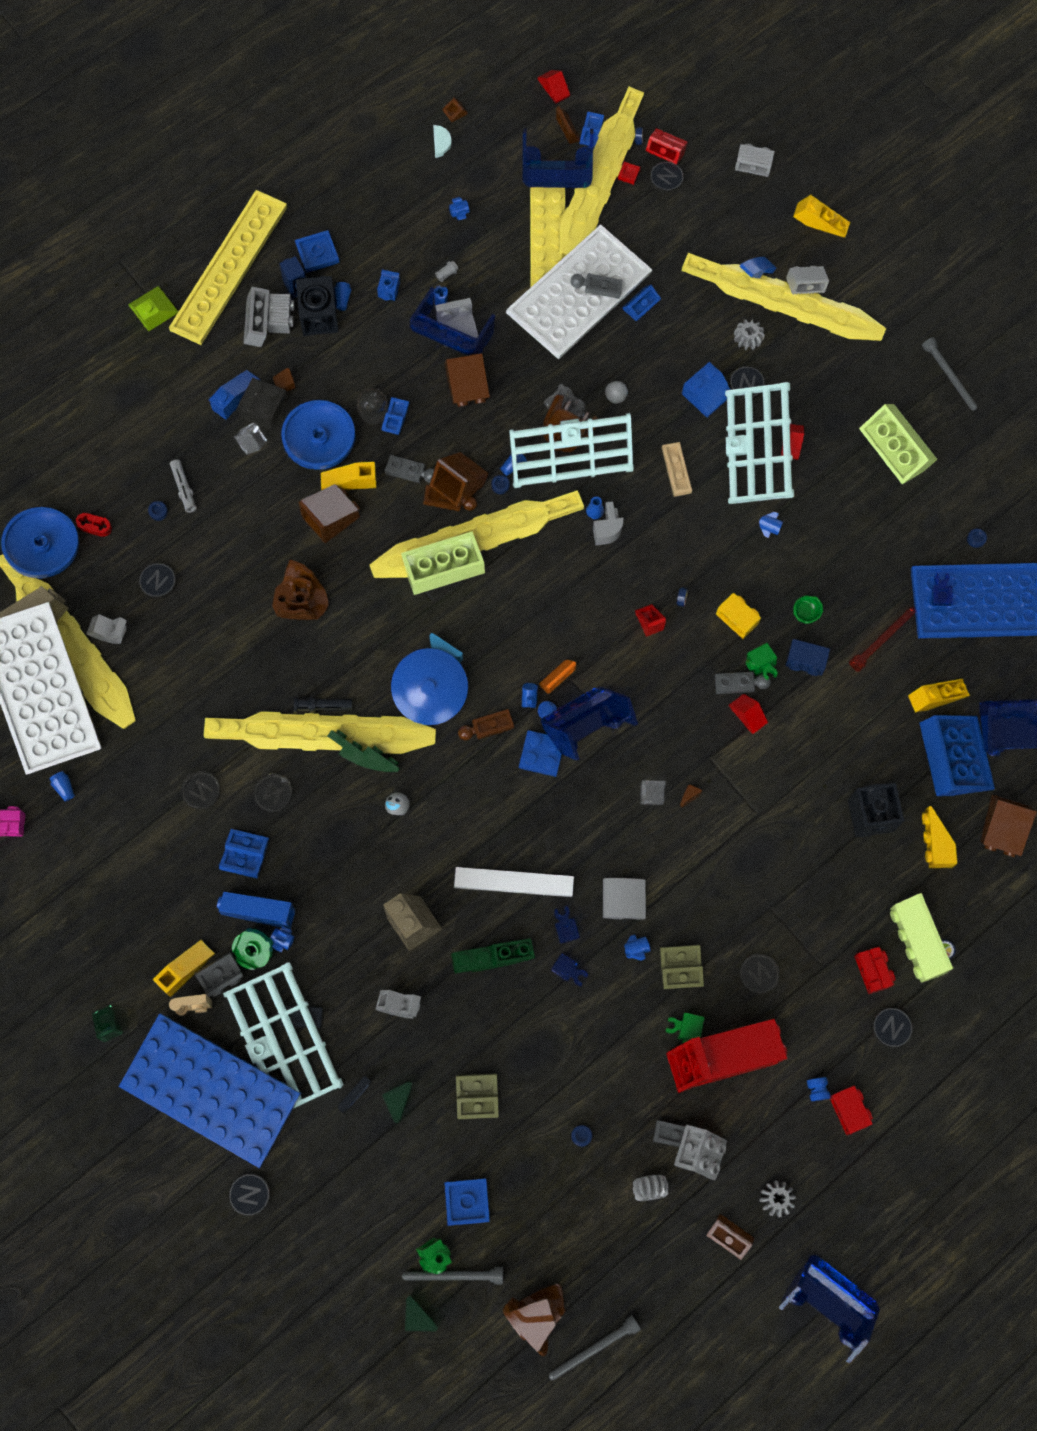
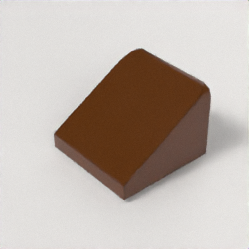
(454, 110)
(284, 380)
(690, 794)

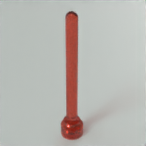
(859, 662)

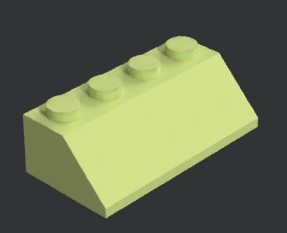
(897, 443)
(443, 563)
(920, 938)

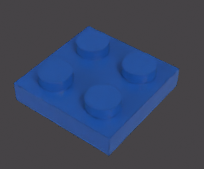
(317, 251)
(540, 754)
(466, 1202)

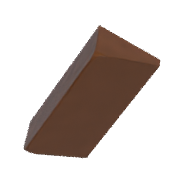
(567, 126)
(730, 1236)

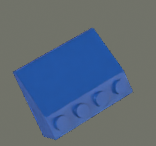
(956, 755)

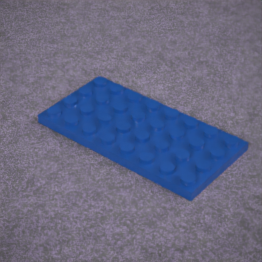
(986, 601)
(210, 1090)

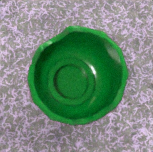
(807, 609)

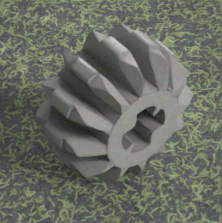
(749, 334)
(650, 1188)
(775, 1189)

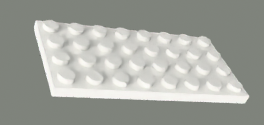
(563, 314)
(42, 691)

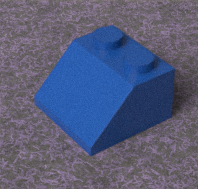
(706, 389)

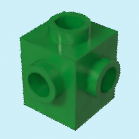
(434, 1256)

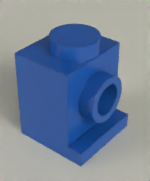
(388, 285)

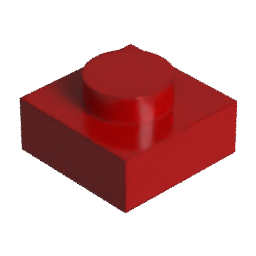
(629, 173)

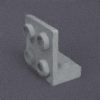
(458, 316)
(701, 1152)

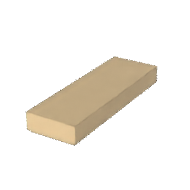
(676, 469)

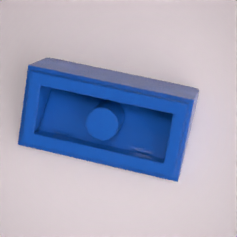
(641, 302)

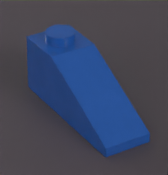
(230, 394)

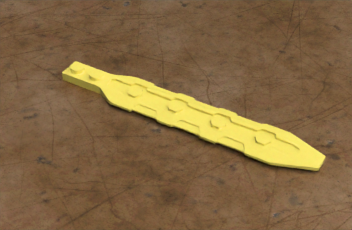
(608, 155)
(777, 296)
(489, 530)
(95, 678)
(311, 730)

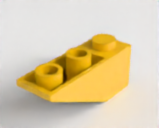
(821, 217)
(352, 476)
(938, 694)
(940, 845)
(183, 968)

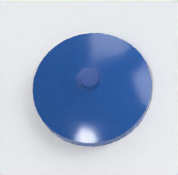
(318, 434)
(40, 542)
(429, 686)

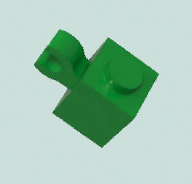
(762, 661)
(688, 1027)

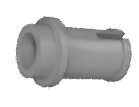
(446, 271)

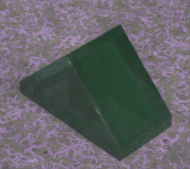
(106, 1024)
(397, 1100)
(417, 1318)

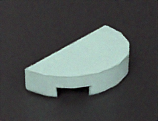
(441, 140)

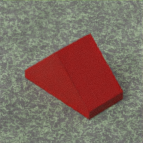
(555, 85)
(796, 440)
(650, 620)
(749, 713)

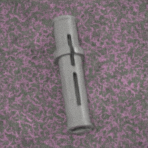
(188, 501)

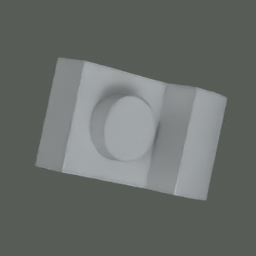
(610, 529)
(107, 629)
(398, 1004)

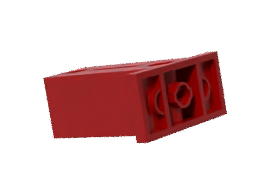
(726, 1054)

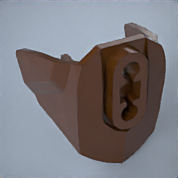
(556, 414)
(298, 586)
(536, 1315)

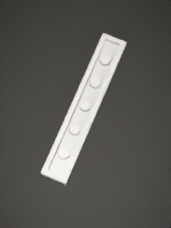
(514, 882)

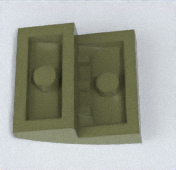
(681, 966)
(477, 1096)

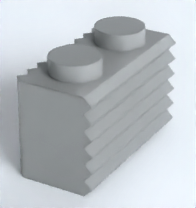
(754, 160)
(807, 280)
(279, 313)

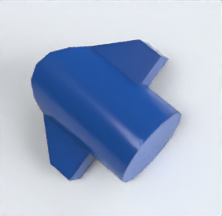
(440, 295)
(770, 524)
(529, 695)
(636, 947)

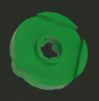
(261, 943)

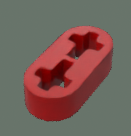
(92, 528)

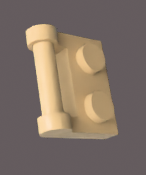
(182, 1005)

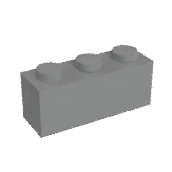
(256, 316)

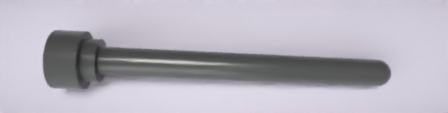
(931, 347)
(494, 1275)
(629, 1326)

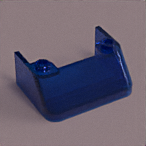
(557, 173)
(445, 334)
(584, 716)
(837, 1300)

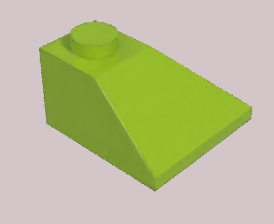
(153, 308)

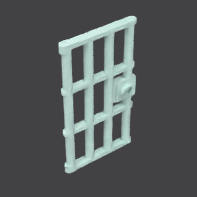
(571, 437)
(745, 443)
(268, 1045)

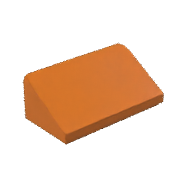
(558, 676)

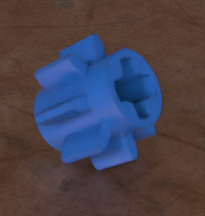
(459, 208)
(282, 939)

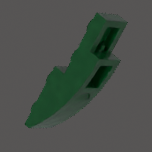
(370, 758)
(493, 956)

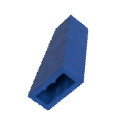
(257, 909)

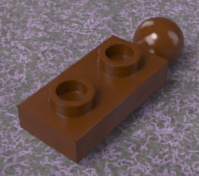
(435, 499)
(487, 725)

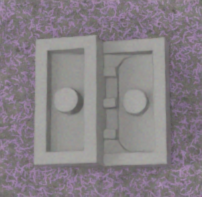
(624, 898)

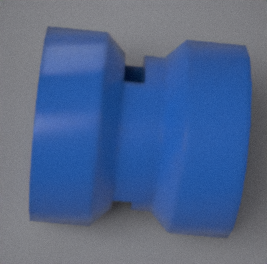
(818, 1089)

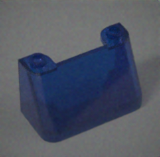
(1008, 725)

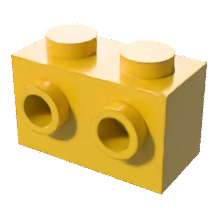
(738, 615)

